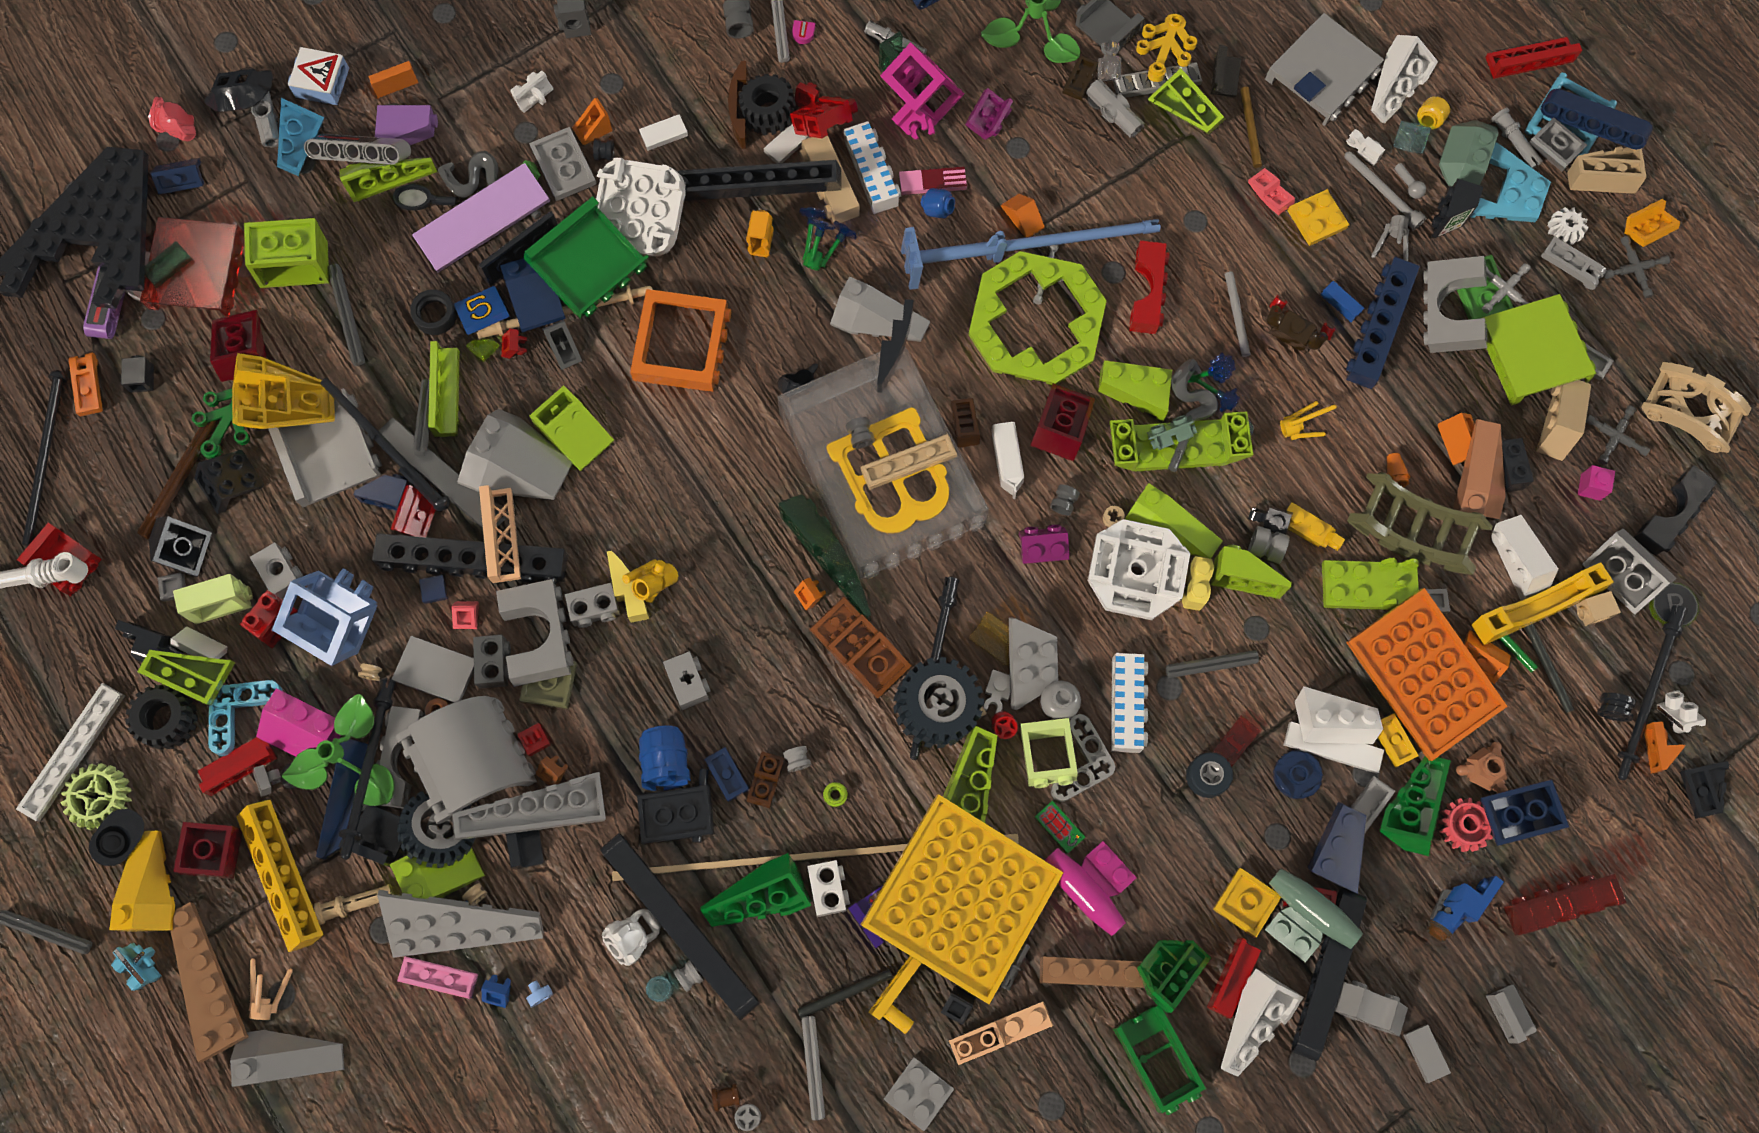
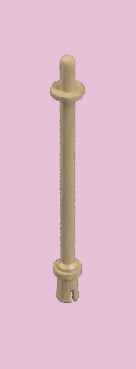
(502, 326)

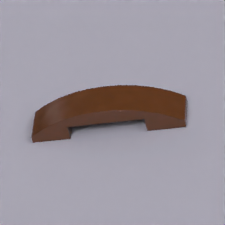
(738, 125)

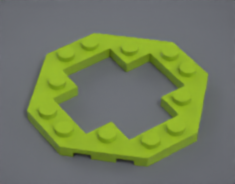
(1047, 272)

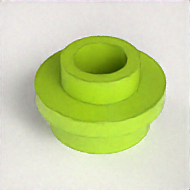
(835, 786)

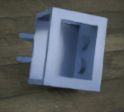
(330, 617)

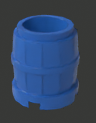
(663, 758)

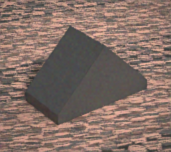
(562, 344)

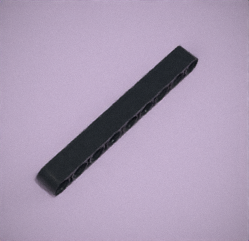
(680, 926)

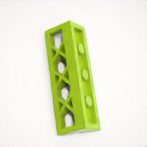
(443, 390)

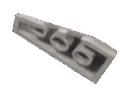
(281, 1056)

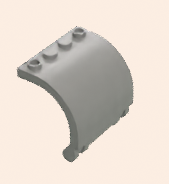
(465, 754)

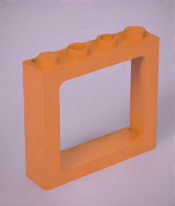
(672, 376)

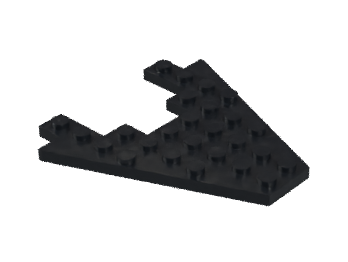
(98, 209)

